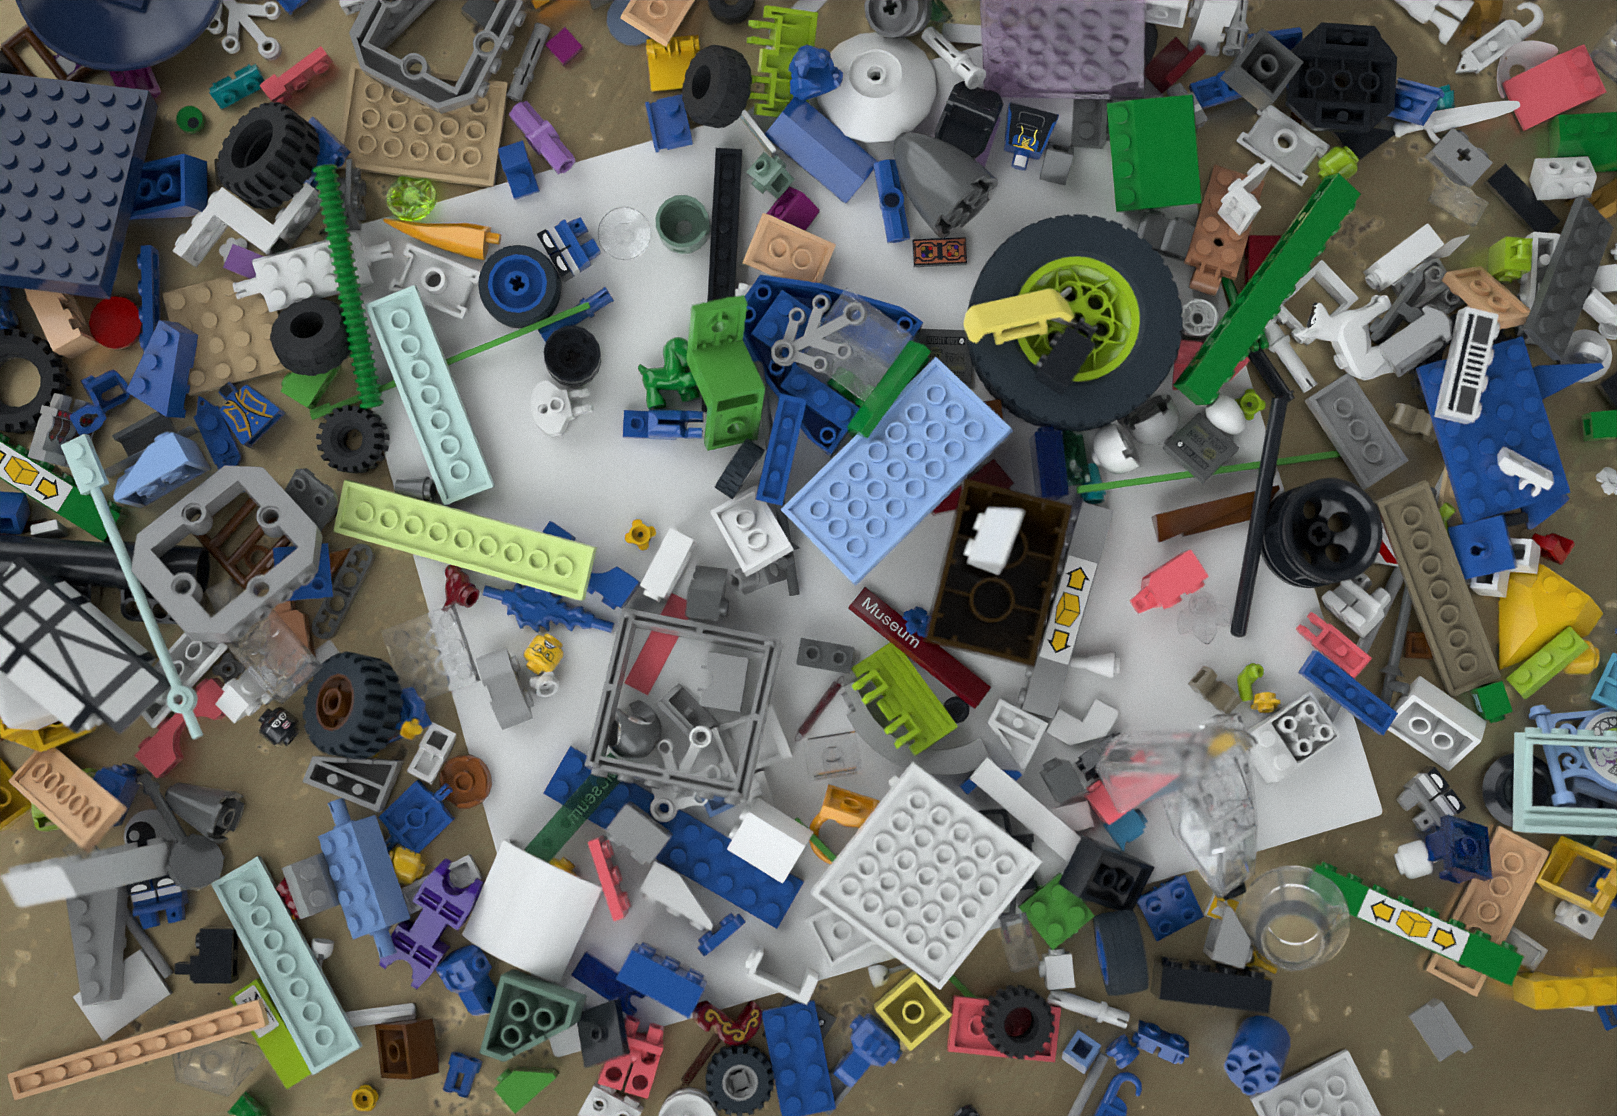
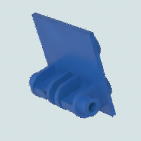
(321, 584)
(1170, 907)

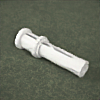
(1237, 30)
(960, 64)
(1280, 344)

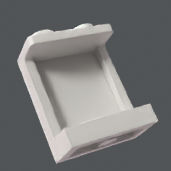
(731, 738)

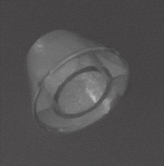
(1300, 893)

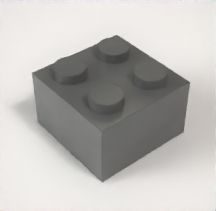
(1261, 70)

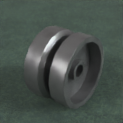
(898, 17)

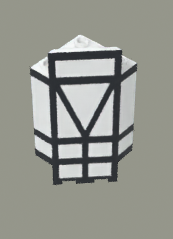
(72, 653)

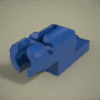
(662, 424)

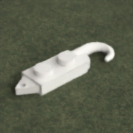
(1498, 40)

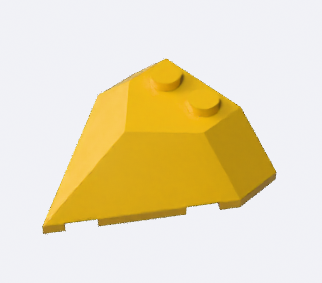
(1538, 611)

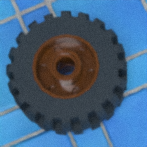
(352, 706)

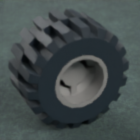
(739, 1079)

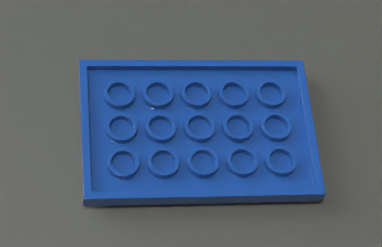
(1509, 418)

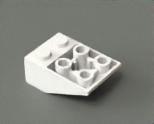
(1291, 738)

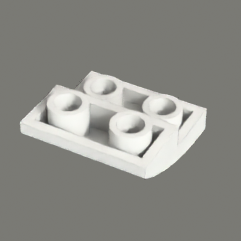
(1436, 292)

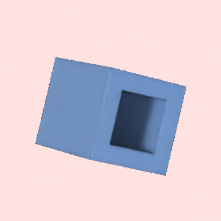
(1081, 1052)

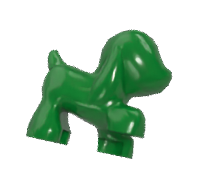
(670, 376)

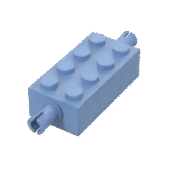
(363, 877)

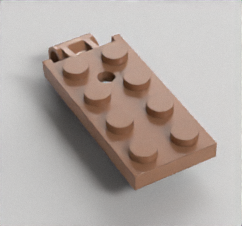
(1210, 260)

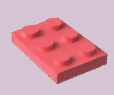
(609, 877)

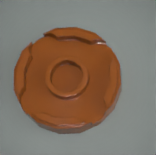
(468, 779)

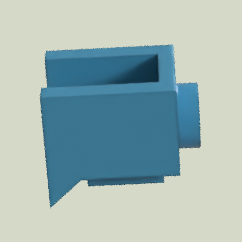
(1127, 828)

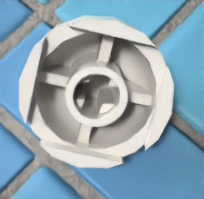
(1114, 449)

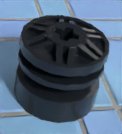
(557, 350)

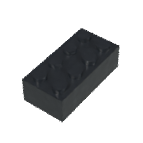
(1211, 986)

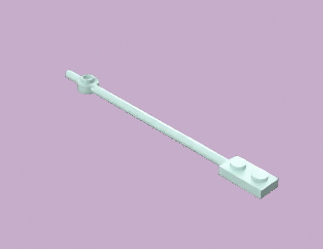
(90, 479)

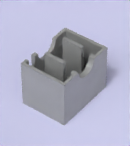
(728, 682)

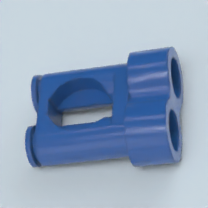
(464, 1064)

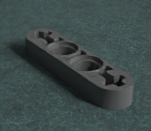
(347, 593)

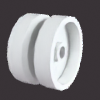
(688, 1102)

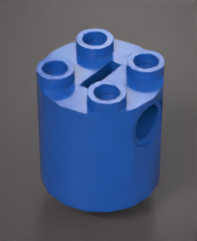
(1258, 1054)

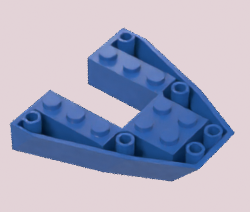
(766, 323)

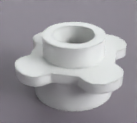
(545, 684)

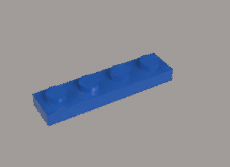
(150, 291)
(781, 449)
(1348, 692)

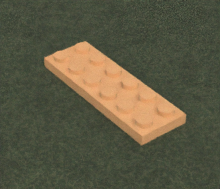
(68, 797)
(1493, 903)

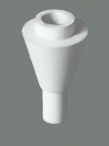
(1103, 664)

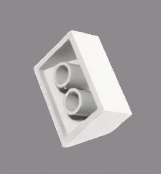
(1436, 724)

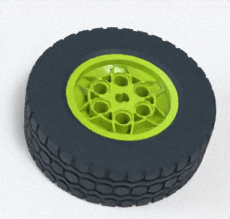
(1136, 308)

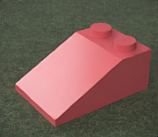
(1554, 87)

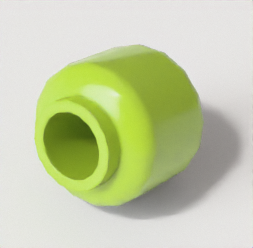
(1338, 161)

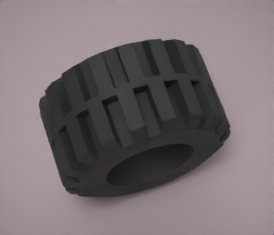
(1037, 1032)

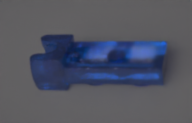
(603, 981)

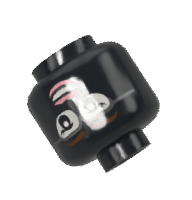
(278, 726)

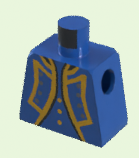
(248, 413)

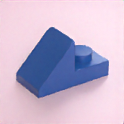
(518, 170)

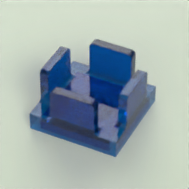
(1463, 849)

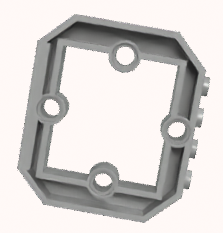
(423, 86)
(207, 499)

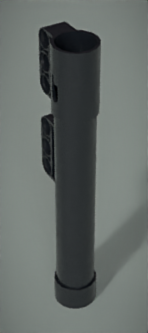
(95, 565)

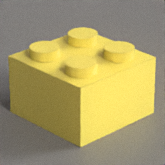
(912, 1010)

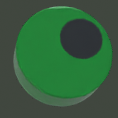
(190, 119)

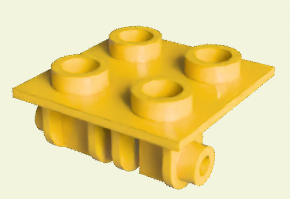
(670, 63)

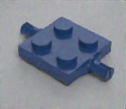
(417, 817)

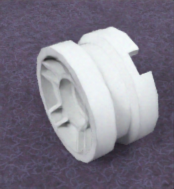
(1198, 308)

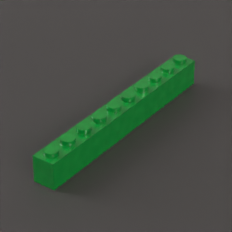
(1267, 290)

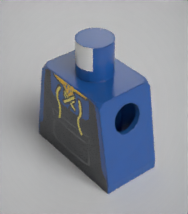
(1027, 133)

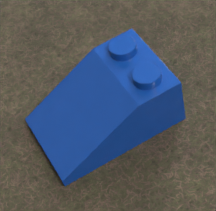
(171, 188)

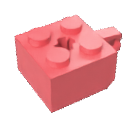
(1170, 581)

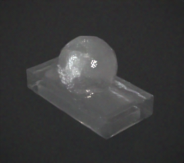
(1458, 201)

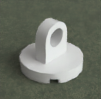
(1586, 348)

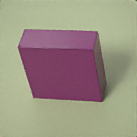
(564, 46)

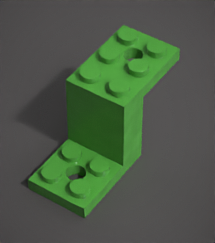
(725, 372)

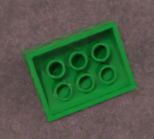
(1154, 153)

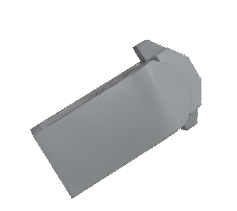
(1417, 341)

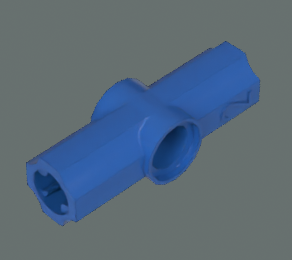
(889, 185)

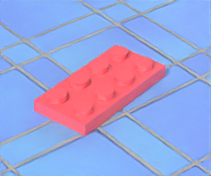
(968, 1036)

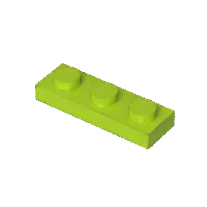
(1547, 662)

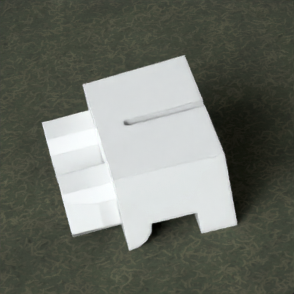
(1355, 606)

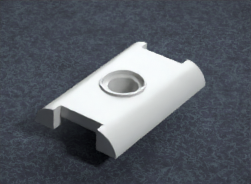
(1290, 161)
(455, 282)

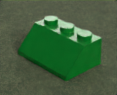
(1585, 136)

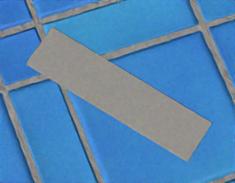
(132, 460)

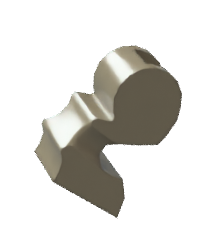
(1413, 421)
(1214, 691)

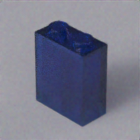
(1048, 464)

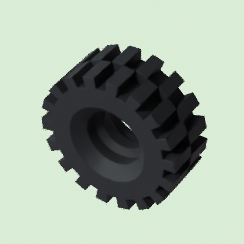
(334, 439)

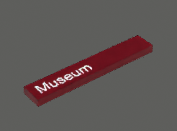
(928, 656)

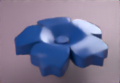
(916, 620)

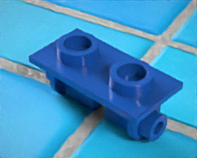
(1172, 1046)

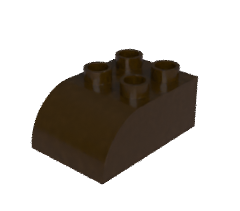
(1005, 611)

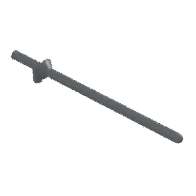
(787, 561)
(1392, 669)

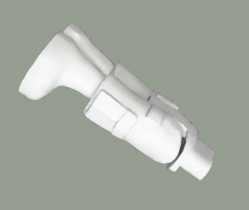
(1425, 10)

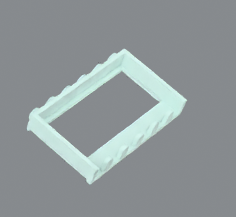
(1556, 819)

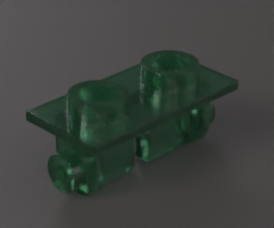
(1075, 458)

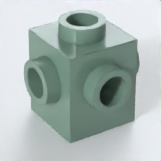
(767, 171)

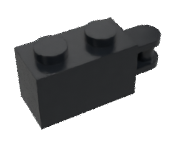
(1066, 356)

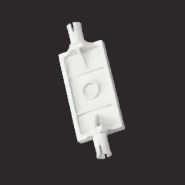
(307, 272)

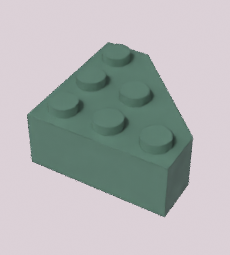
(528, 1013)

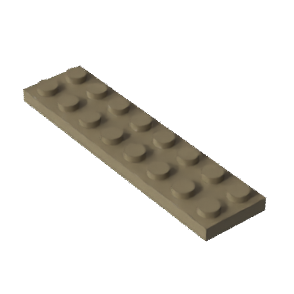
(1437, 588)

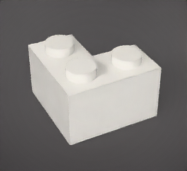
(1495, 584)

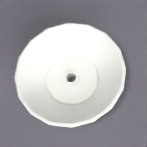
(883, 107)

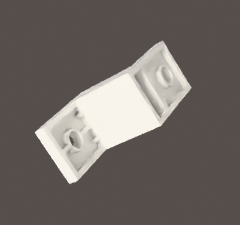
(227, 210)

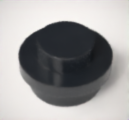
(957, 709)

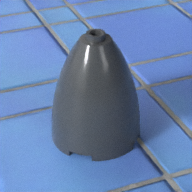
(941, 181)

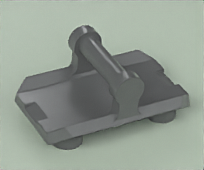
(1401, 310)
(313, 497)

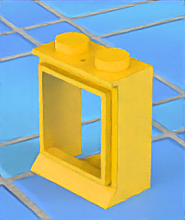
(1559, 863)

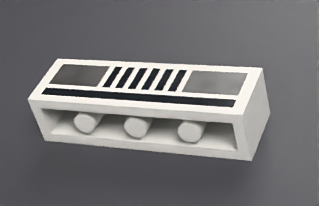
(1467, 365)

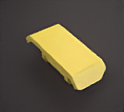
(1016, 312)

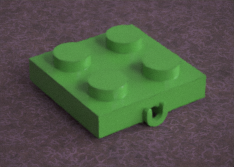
(1055, 912)

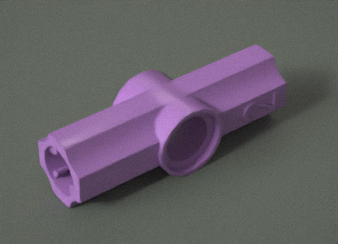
(542, 137)

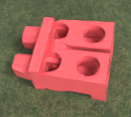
(644, 1057)

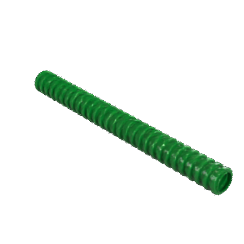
(348, 285)

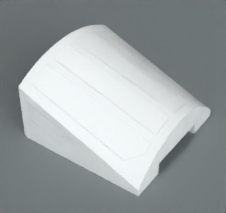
(531, 912)

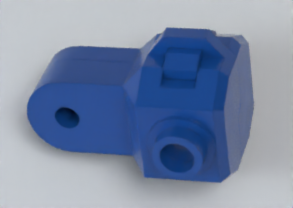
(466, 974)
(872, 1045)

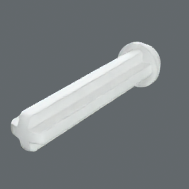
(382, 1014)

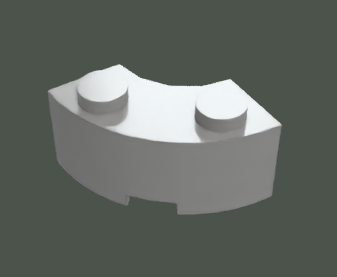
(508, 697)

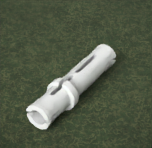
(1090, 1008)

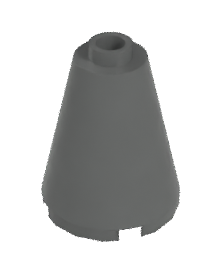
(206, 809)

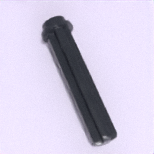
(1270, 375)

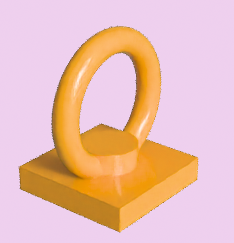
(845, 808)

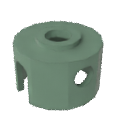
(680, 209)

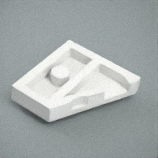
(1017, 731)

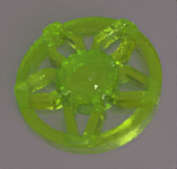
(411, 198)

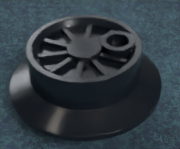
(1499, 785)

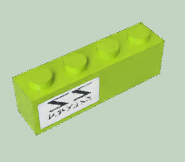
(275, 1038)

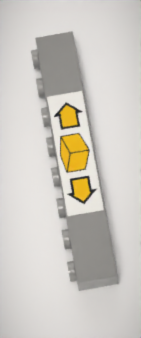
(1066, 609)

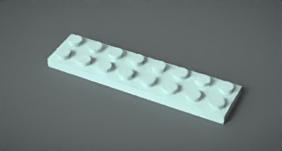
(429, 395)
(286, 965)

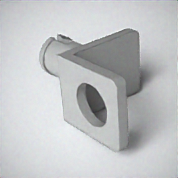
(756, 580)

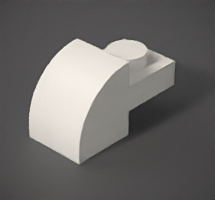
(432, 753)

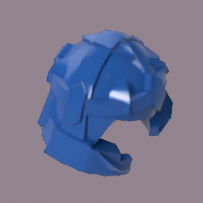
(813, 73)

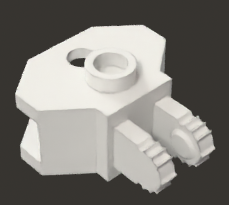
(559, 407)

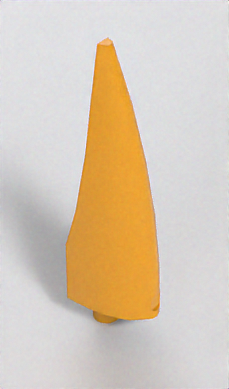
(458, 238)

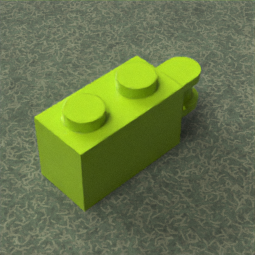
(1510, 259)

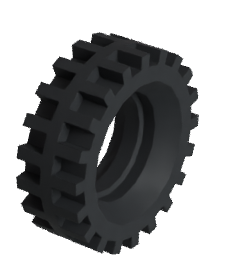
(52, 372)

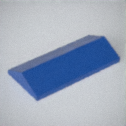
(821, 149)

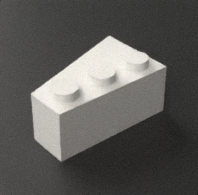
(1207, 23)

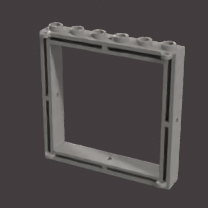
(654, 776)

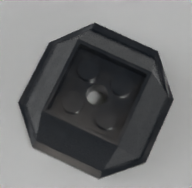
(1359, 59)

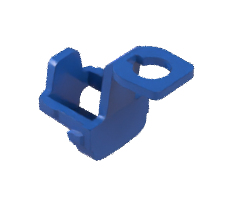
(95, 388)

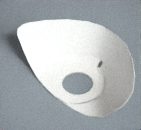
(1525, 54)

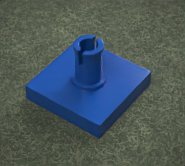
(1483, 547)

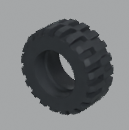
(268, 155)

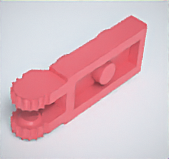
(1335, 646)

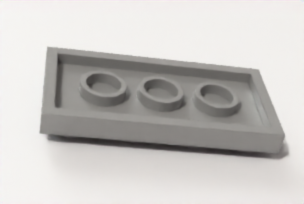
(1356, 430)

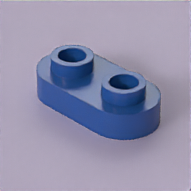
(711, 940)

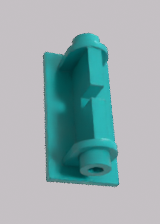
(229, 91)

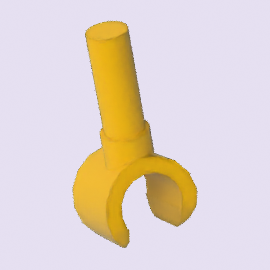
(1259, 963)

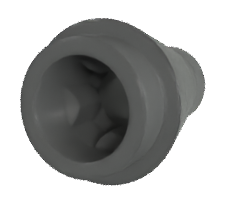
(419, 488)

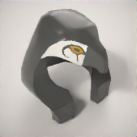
(635, 736)

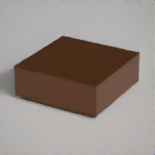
(1416, 646)

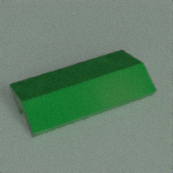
(900, 374)

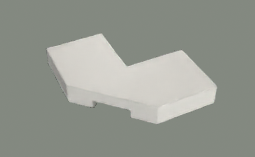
(1094, 725)

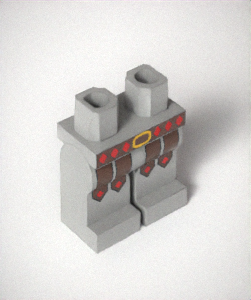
(56, 429)

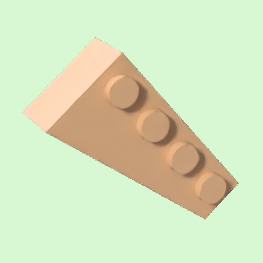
(62, 322)

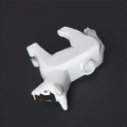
(1350, 337)

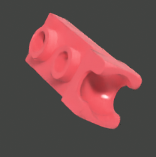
(297, 77)

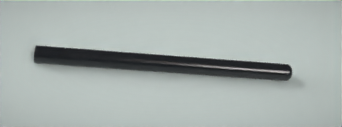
(1258, 517)

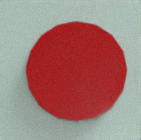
(116, 323)

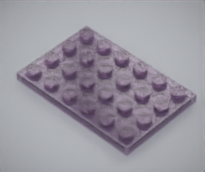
(1064, 48)

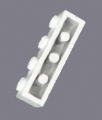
(1542, 251)

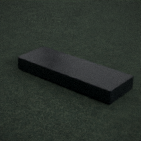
(1521, 200)

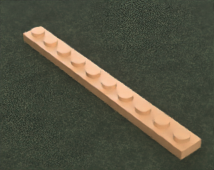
(138, 1049)

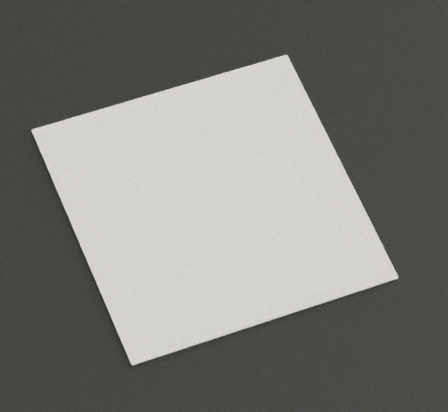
(602, 482)

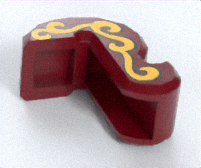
(725, 1028)

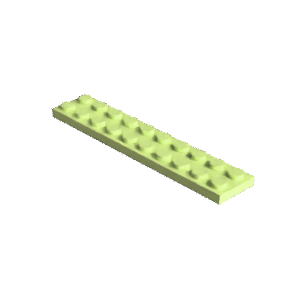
(465, 539)

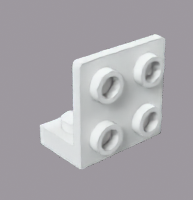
(1239, 204)

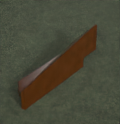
(1205, 516)

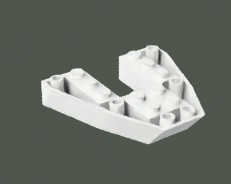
(76, 876)

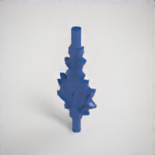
(539, 607)

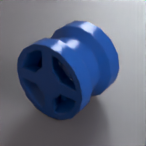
(1122, 1051)

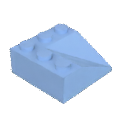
(160, 470)

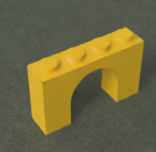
(1552, 992)

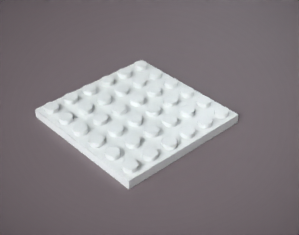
(926, 876)

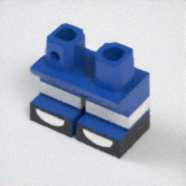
(565, 249)
(156, 895)

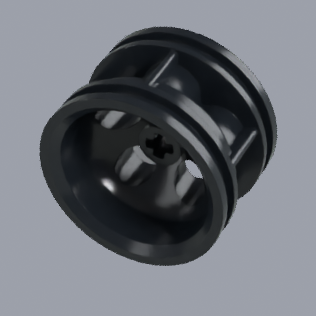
(1357, 541)

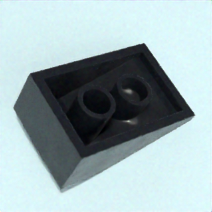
(1105, 875)

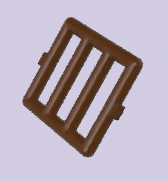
(26, 33)
(230, 563)

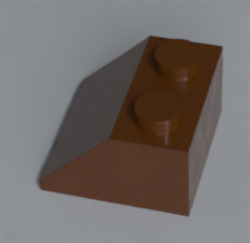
(407, 1049)

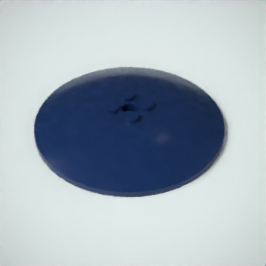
(118, 32)

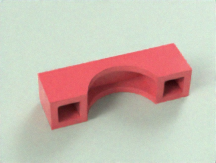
(163, 751)

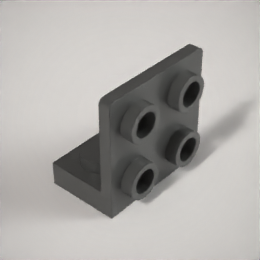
(353, 189)

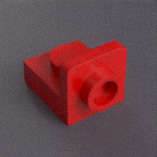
(1554, 547)

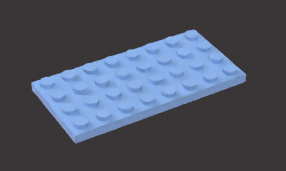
(899, 473)

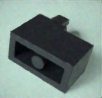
(216, 958)

